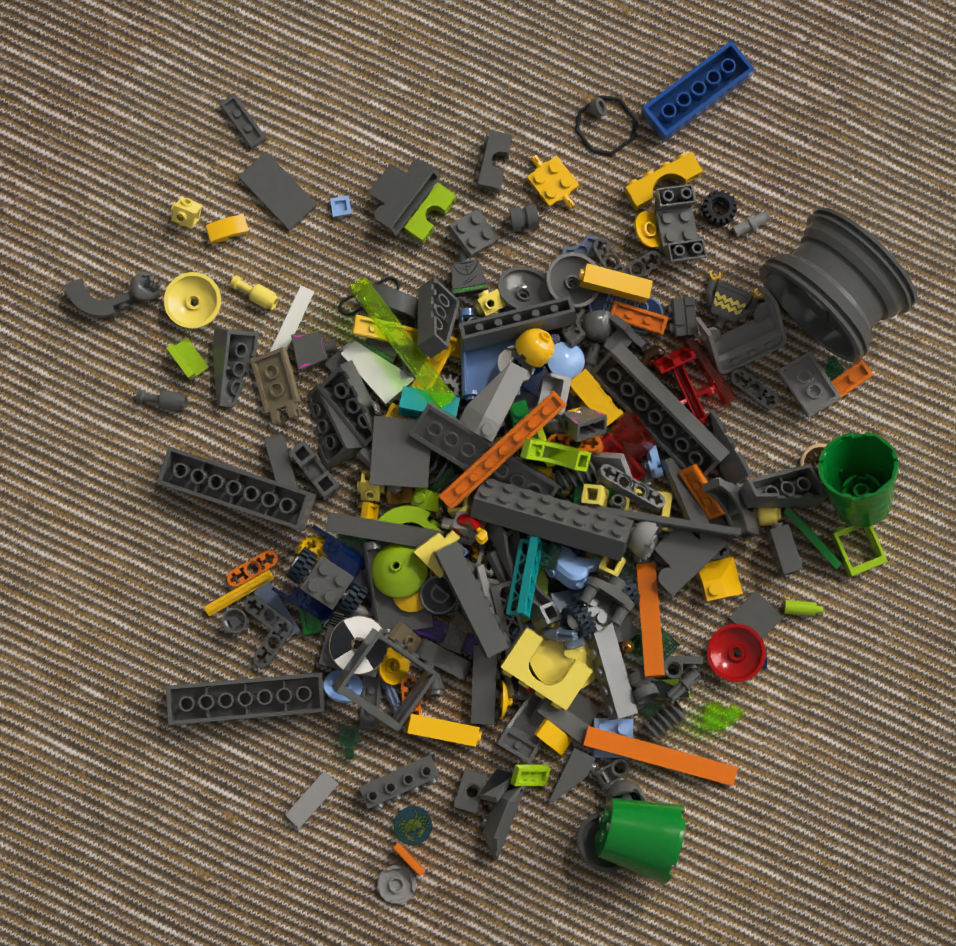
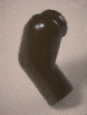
(655, 351)

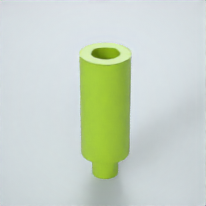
(802, 608)

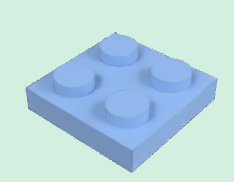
(618, 726)

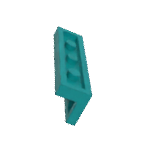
(528, 578)

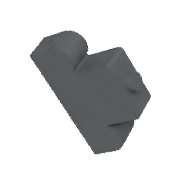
(402, 193)
(684, 557)

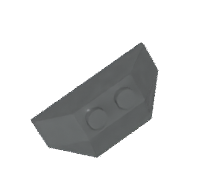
(500, 819)

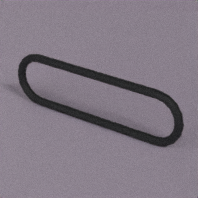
(379, 282)

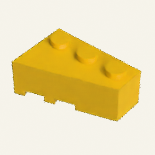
(593, 396)

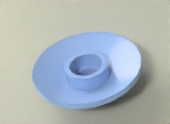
(354, 684)

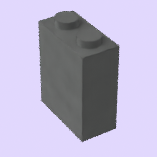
(783, 549)

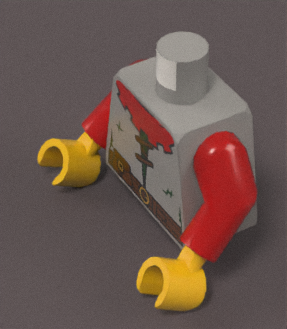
(470, 531)

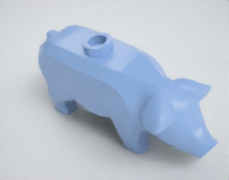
(571, 569)

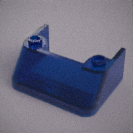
(342, 557)

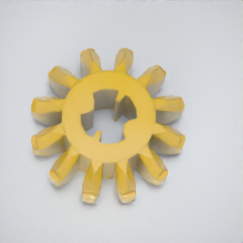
(314, 544)

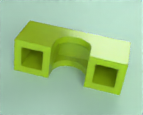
(438, 199)

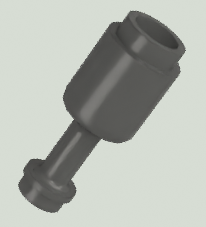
(166, 400)

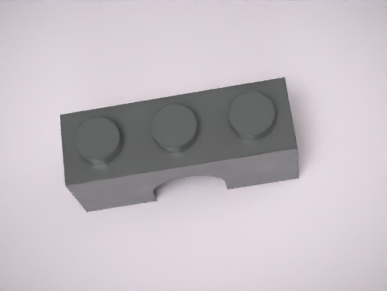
(497, 145)
(314, 470)

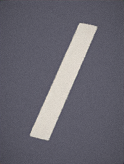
(293, 318)

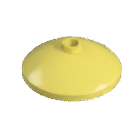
(184, 291)

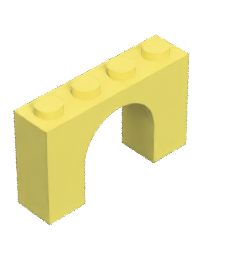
(559, 692)

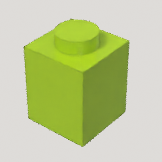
(426, 499)

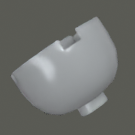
(644, 538)

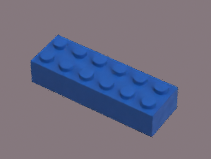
(697, 91)

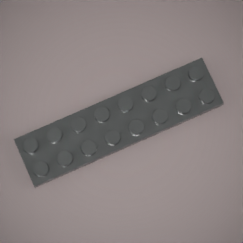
(463, 447)

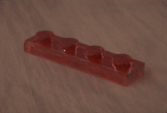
(705, 365)

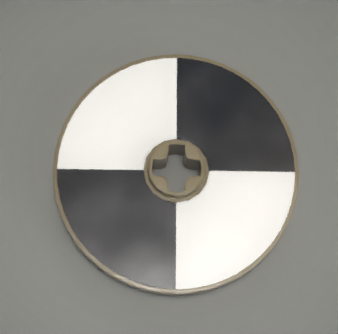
(343, 639)

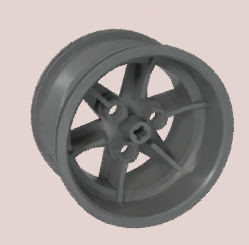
(838, 284)

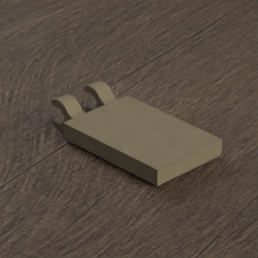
(276, 385)

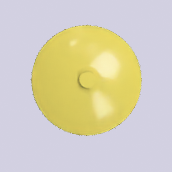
(552, 660)

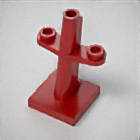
(675, 362)

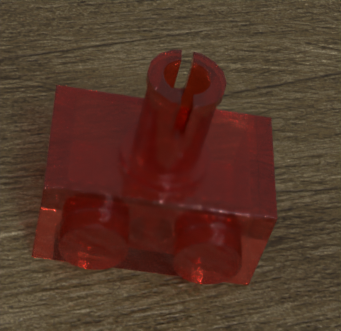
(633, 435)

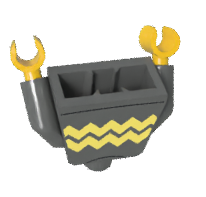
(729, 301)

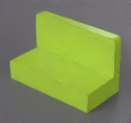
(188, 358)

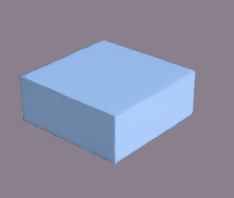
(341, 206)

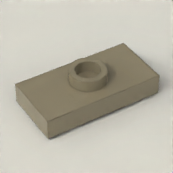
(406, 637)

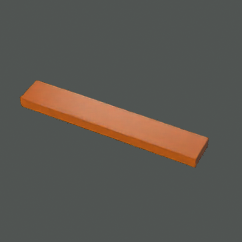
(650, 620)

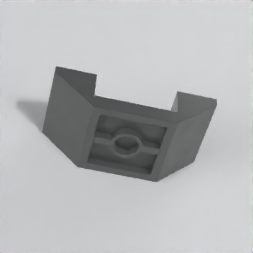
(677, 223)

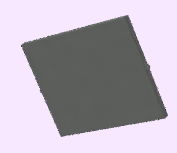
(396, 456)

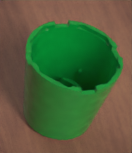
(859, 477)
(641, 836)

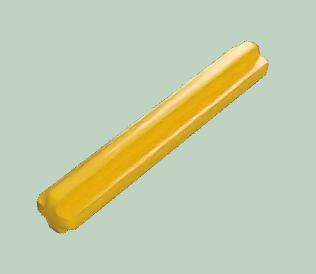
(238, 592)

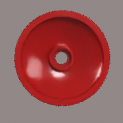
(733, 638)

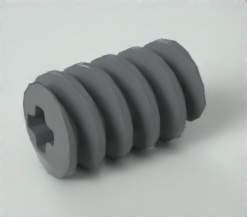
(573, 476)
(665, 720)

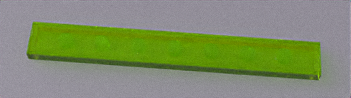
(402, 342)

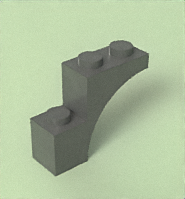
(733, 506)

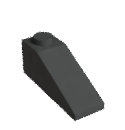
(575, 770)

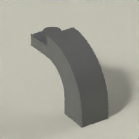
(398, 301)
(95, 308)

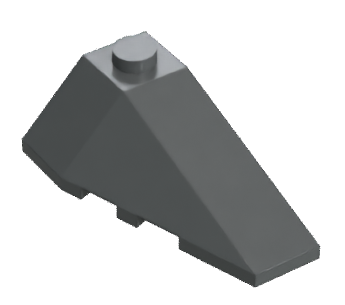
(231, 360)
(336, 438)
(733, 466)

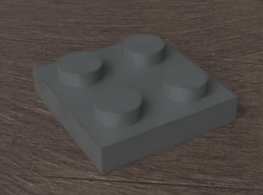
(473, 233)

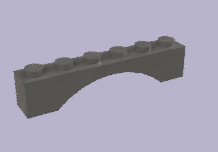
(506, 542)

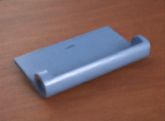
(479, 364)

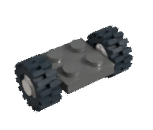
(326, 582)
(596, 616)

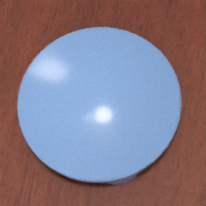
(566, 360)

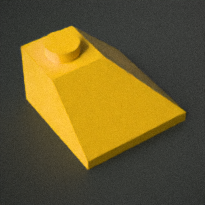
(719, 580)

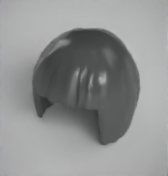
(597, 325)

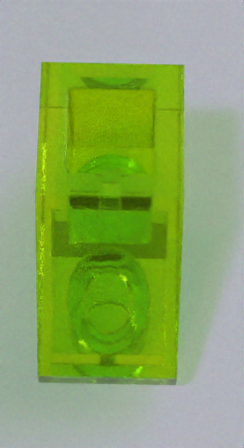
(720, 717)

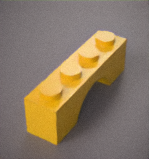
(683, 169)

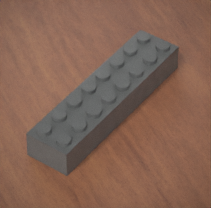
(658, 410)
(236, 488)
(552, 518)
(245, 698)

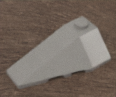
(492, 404)

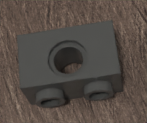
(465, 802)

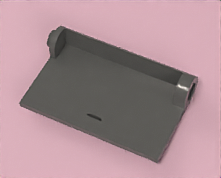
(384, 607)

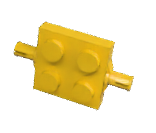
(552, 181)

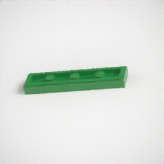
(812, 536)

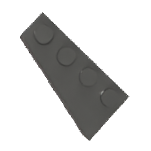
(435, 317)

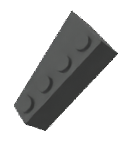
(350, 400)
(784, 489)

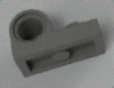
(690, 661)

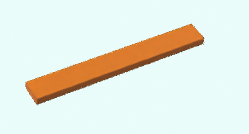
(502, 450)
(660, 755)

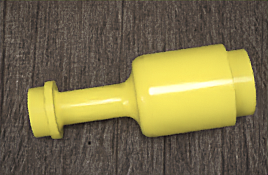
(258, 294)

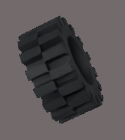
(722, 197)

